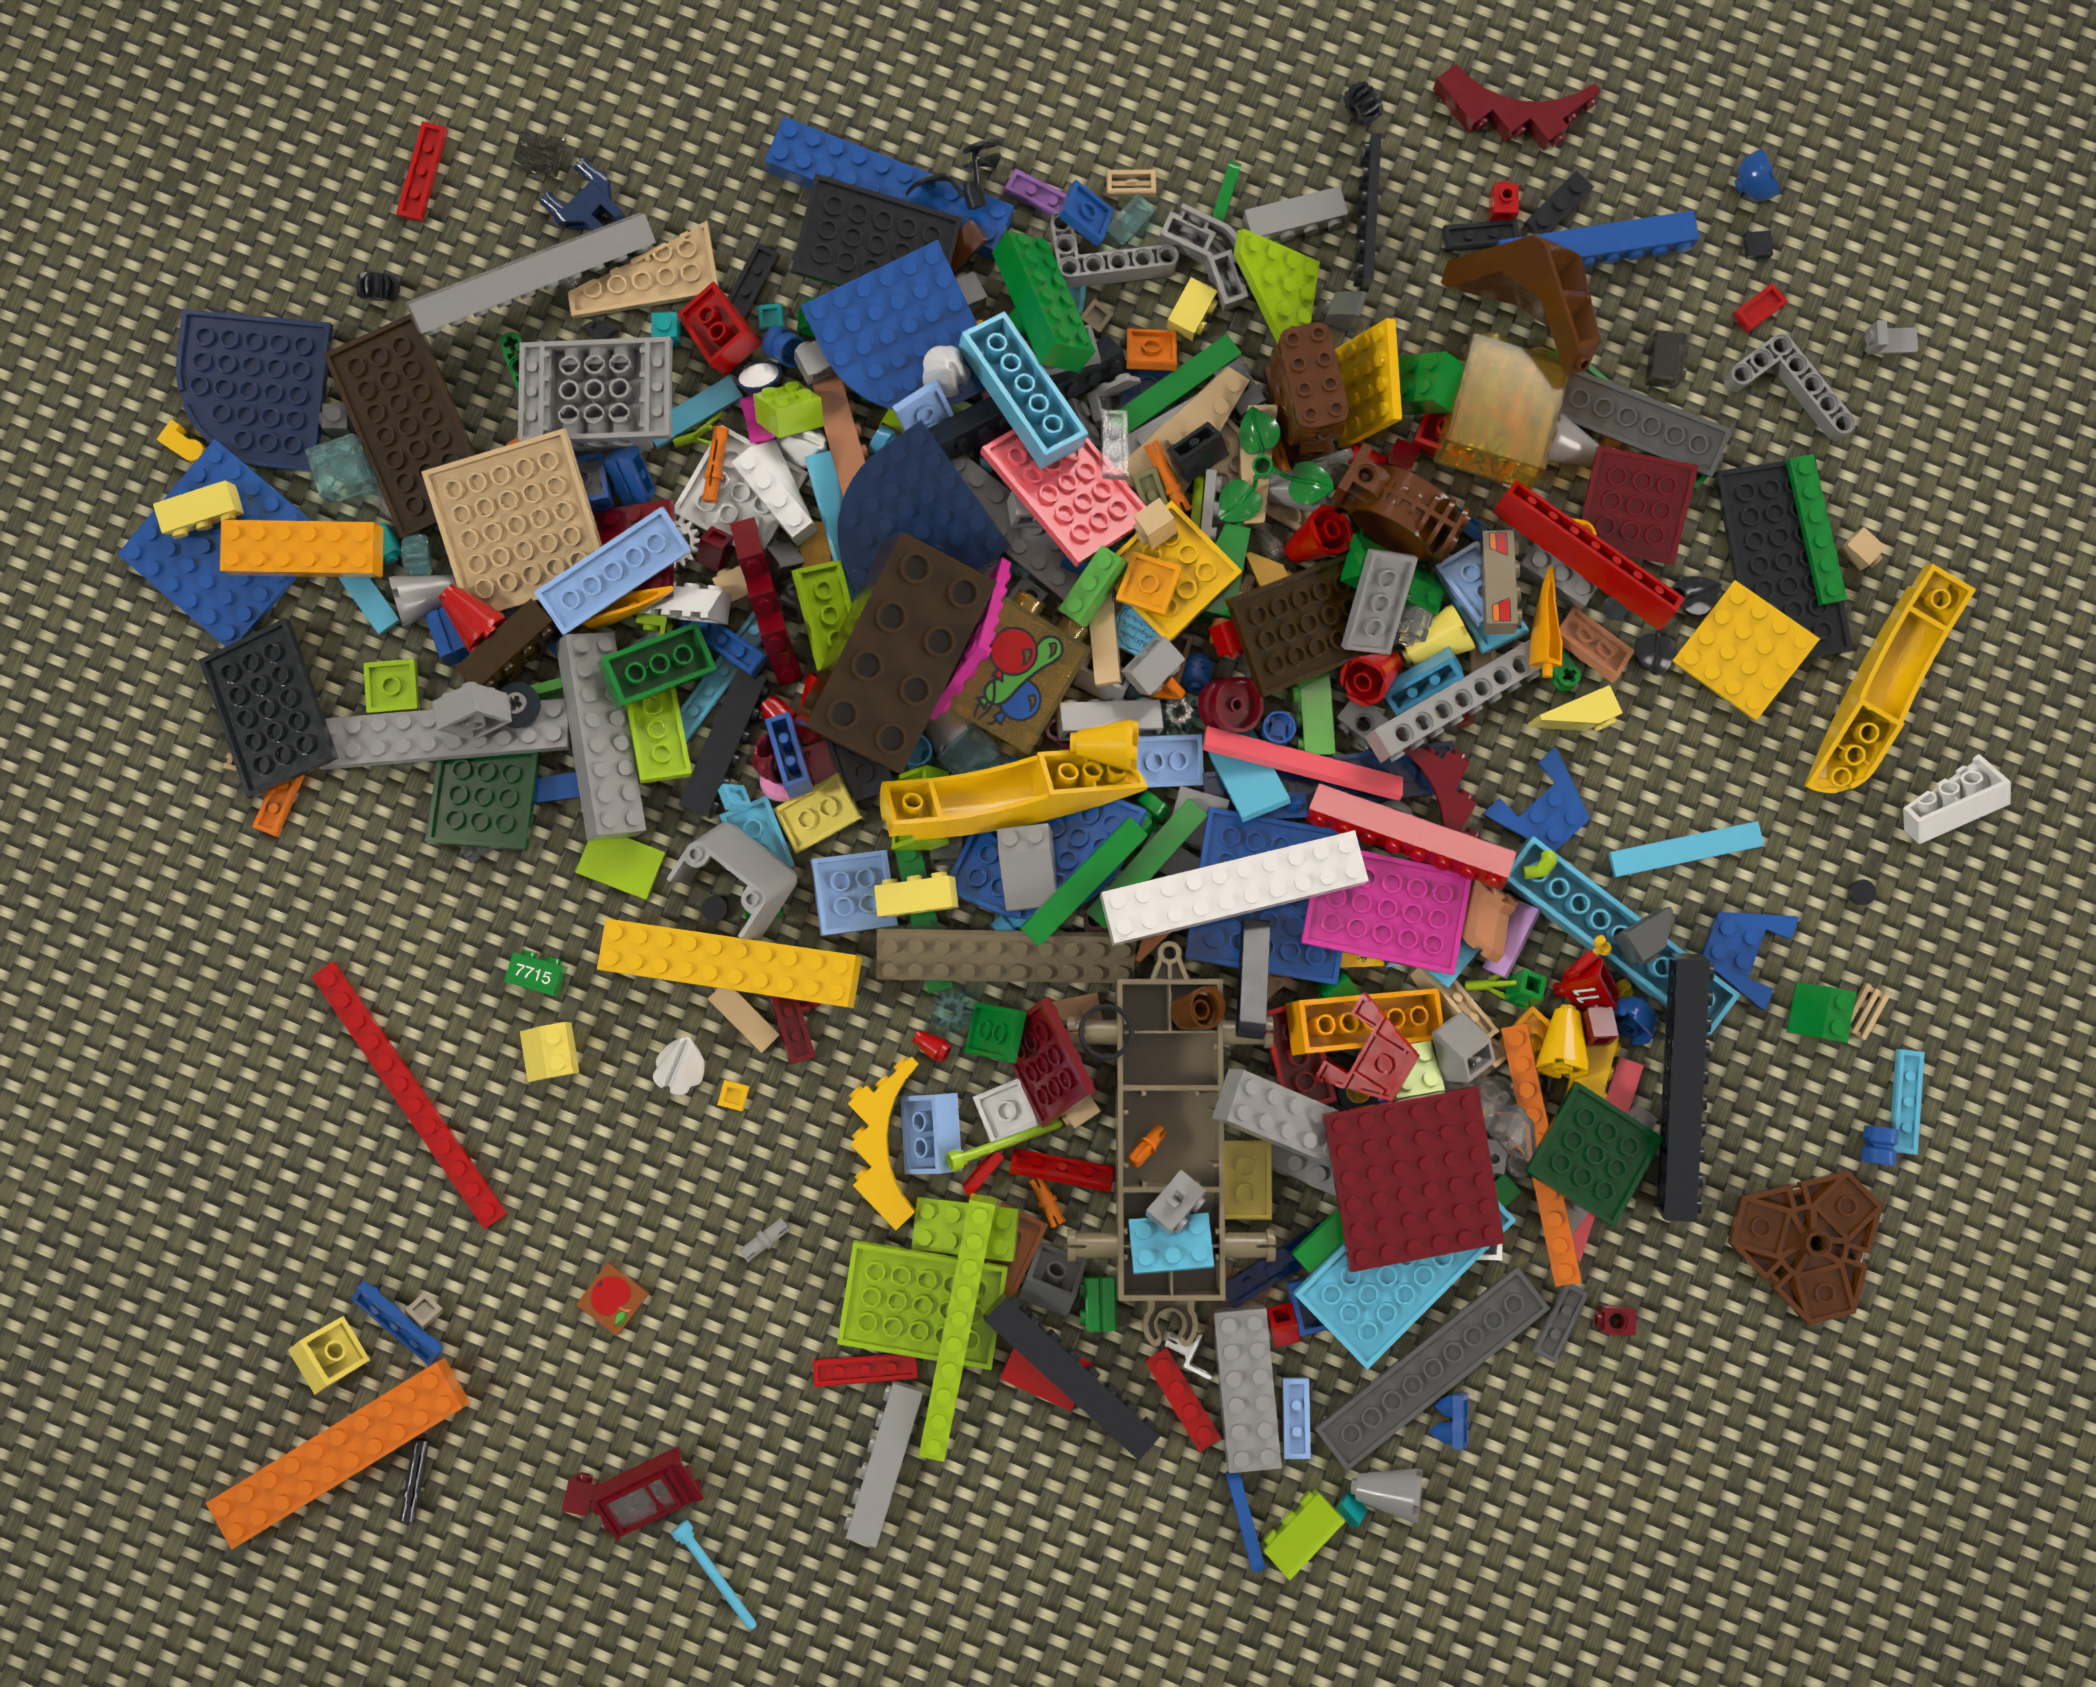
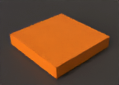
(1151, 349)

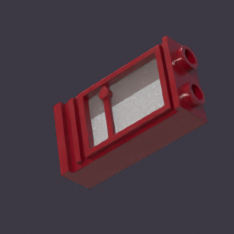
(645, 1493)

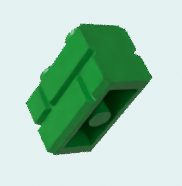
(1100, 1303)

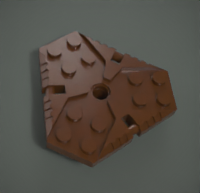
(1777, 1233)

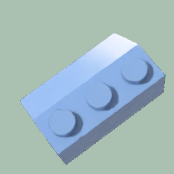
(929, 1132)

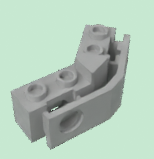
(1199, 244)

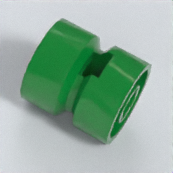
(1155, 810)

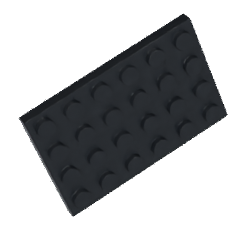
(860, 230)
(268, 708)

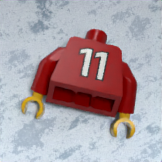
(1590, 981)

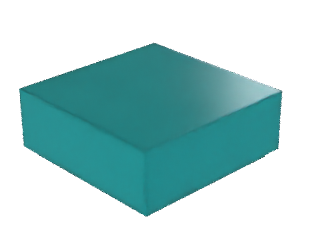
(770, 316)
(1351, 1509)

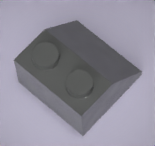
(1645, 937)
(1052, 1280)

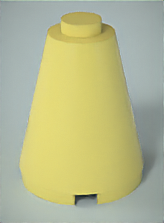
(1444, 632)

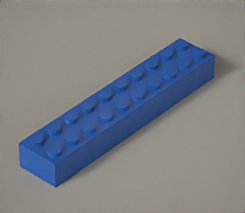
(803, 151)

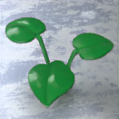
(1256, 434)

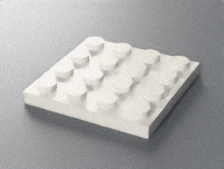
(735, 497)

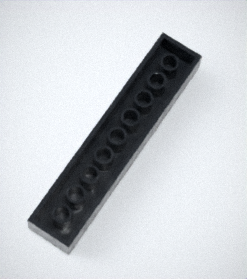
(1684, 1086)

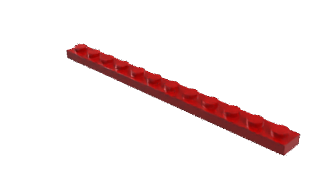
(409, 1095)

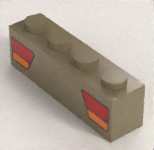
(1499, 582)

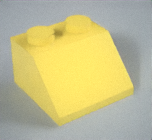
(549, 1051)
(328, 1355)

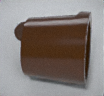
(1198, 1009)

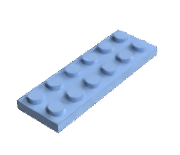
(613, 570)

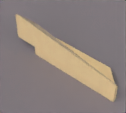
(1246, 472)
(1457, 1000)

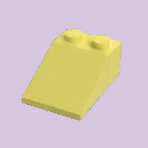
(1588, 712)

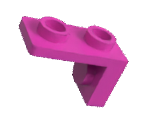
(756, 432)

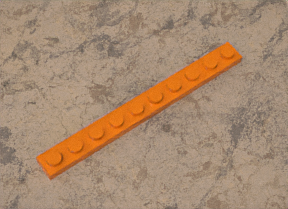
(1551, 1204)

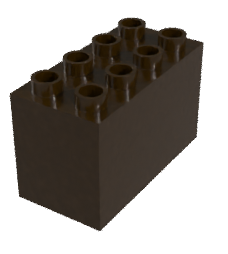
(895, 651)

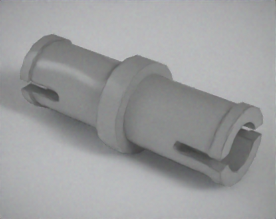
(764, 1239)

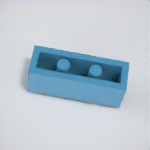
(1424, 680)

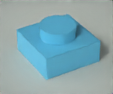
(734, 797)

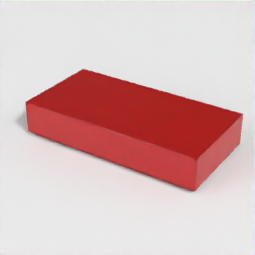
(1760, 308)
(981, 1172)

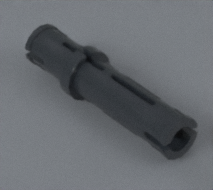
(412, 1489)

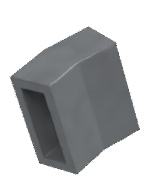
(947, 854)

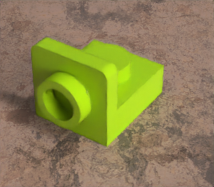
(653, 622)

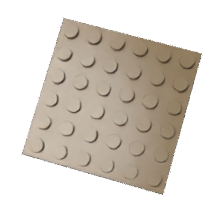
(513, 517)

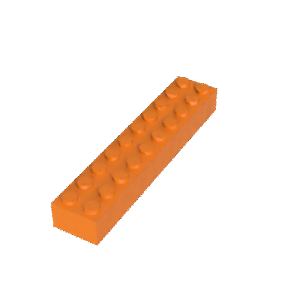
(337, 1453)

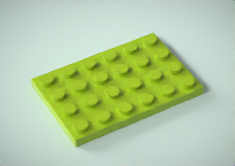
(901, 1302)

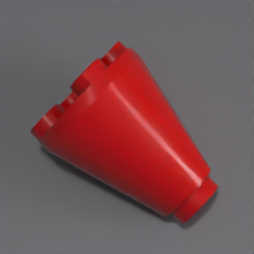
(470, 616)

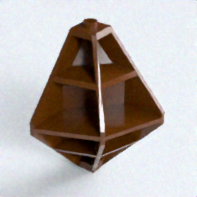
(1542, 281)

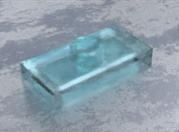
(1130, 220)

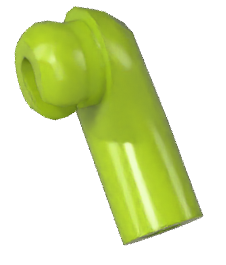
(1543, 868)

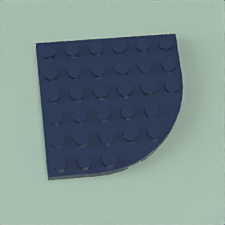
(255, 384)
(915, 491)

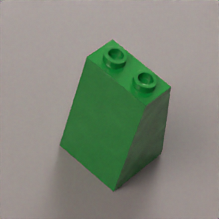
(1234, 543)

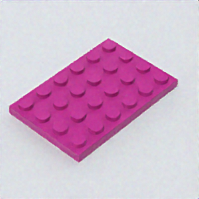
(977, 647)
(1400, 916)

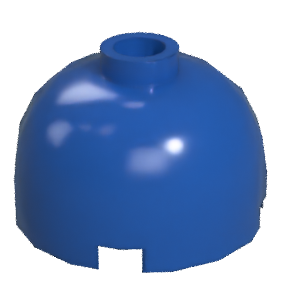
(1756, 177)
(1635, 1019)

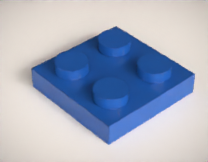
(1086, 213)

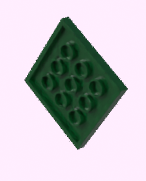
(484, 801)
(1593, 1154)

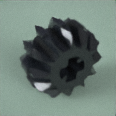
(1363, 103)
(377, 286)

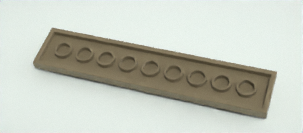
(1001, 956)

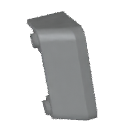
(767, 876)

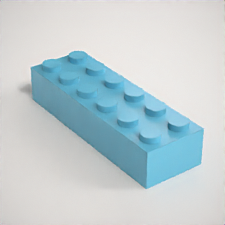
(1022, 390)

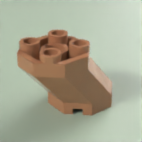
(1487, 919)

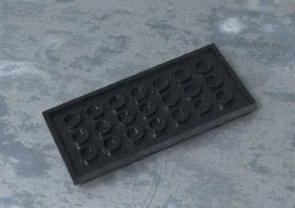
(1771, 552)

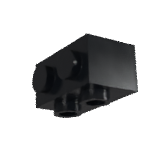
(1198, 452)

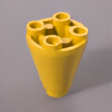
(1108, 744)

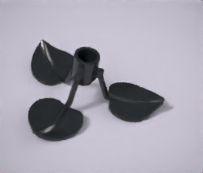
(972, 190)
(1658, 652)

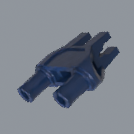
(588, 204)

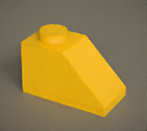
(1264, 569)

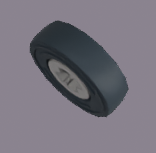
(530, 704)

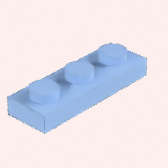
(1296, 1418)

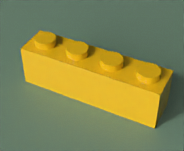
(1600, 1069)

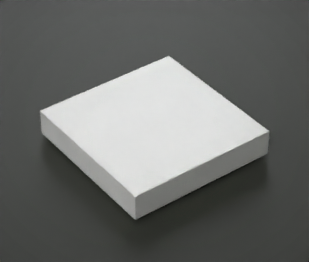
(1005, 1110)

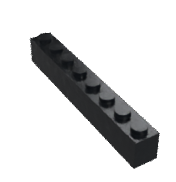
(1071, 1376)

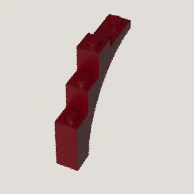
(1510, 117)
(765, 601)
(1444, 777)

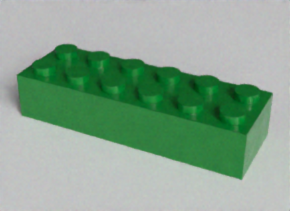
(1043, 302)

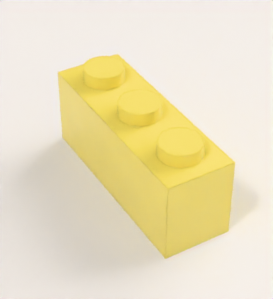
(198, 509)
(916, 895)

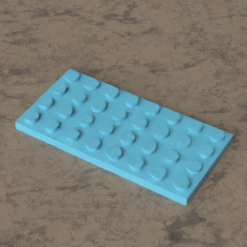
(1379, 1304)

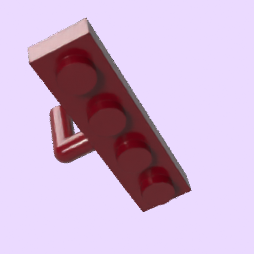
(793, 1027)

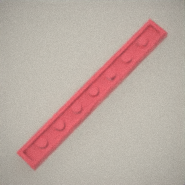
(1303, 763)
(1620, 1094)

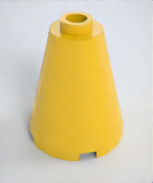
(1564, 1046)

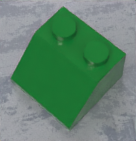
(1821, 1012)

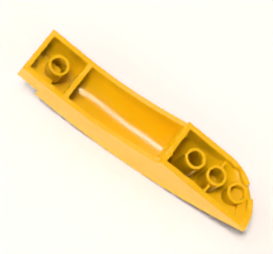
(1888, 681)
(1003, 795)

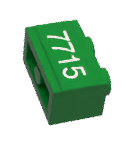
(536, 974)

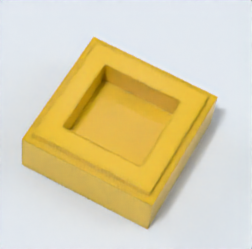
(733, 1095)

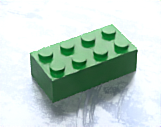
(1428, 382)
(656, 665)

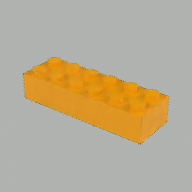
(301, 548)
(1329, 1027)

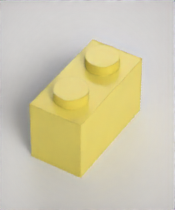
(1192, 309)

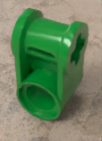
(1566, 669)

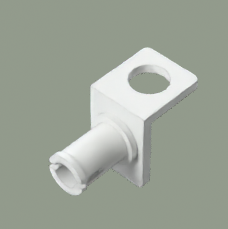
(1188, 1352)

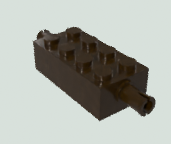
(510, 647)

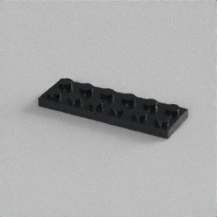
(1367, 209)

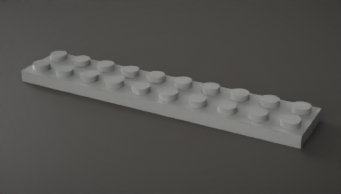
(415, 738)

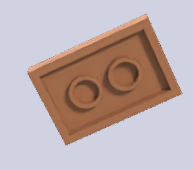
(1594, 644)

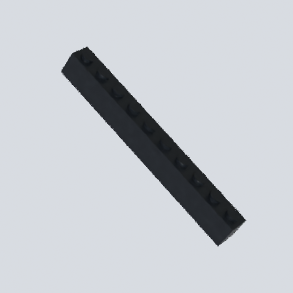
(986, 421)

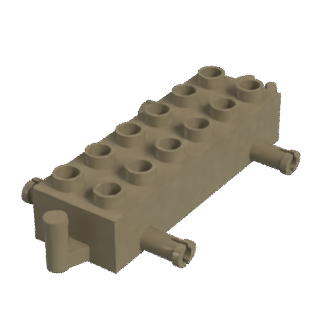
(1171, 1082)

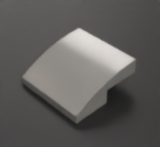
(1203, 801)

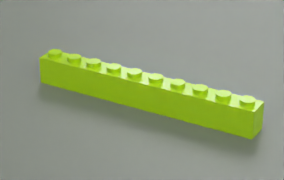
(957, 1327)

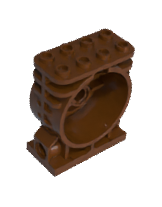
(1307, 391)
(1399, 510)

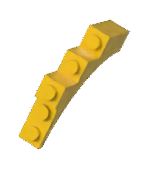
(875, 1108)

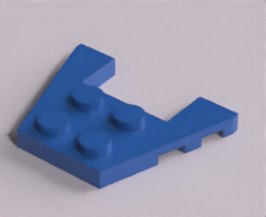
(1553, 815)
(1735, 944)

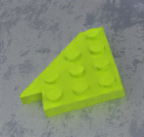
(1279, 280)

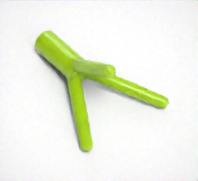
(694, 437)
(1489, 985)

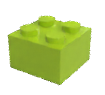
(788, 409)

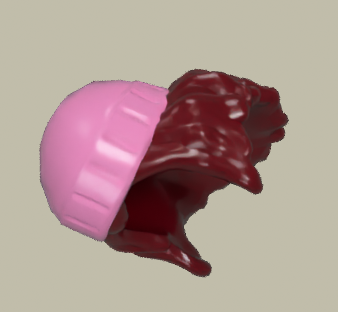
(766, 766)

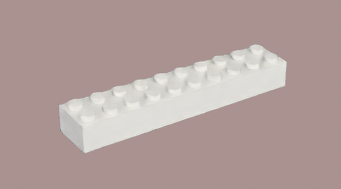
(1233, 888)

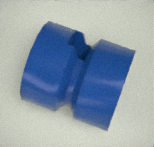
(781, 344)
(1278, 728)
(1879, 1145)

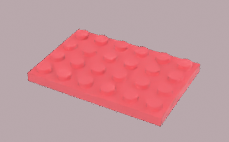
(1067, 496)

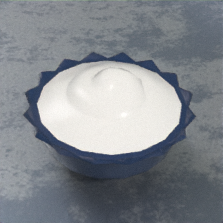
(759, 376)

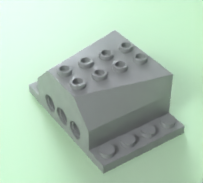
(598, 390)

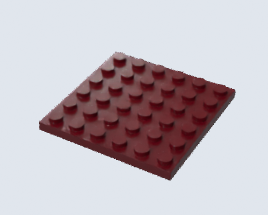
(1413, 1178)

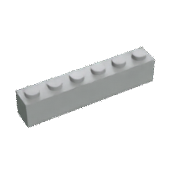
(884, 1464)

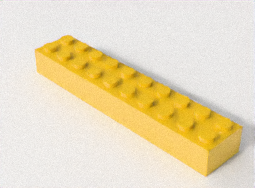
(729, 963)

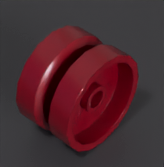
(1230, 704)

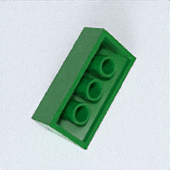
(1424, 587)

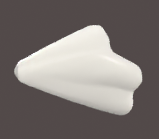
(947, 368)
(802, 444)
(679, 1066)

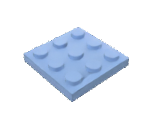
(847, 891)

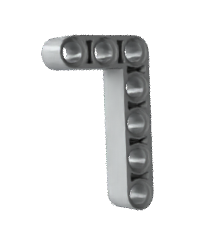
(1105, 260)
(1795, 383)

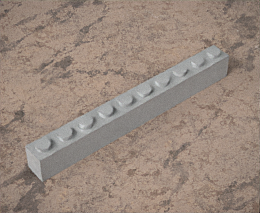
(530, 273)

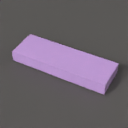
(1518, 930)

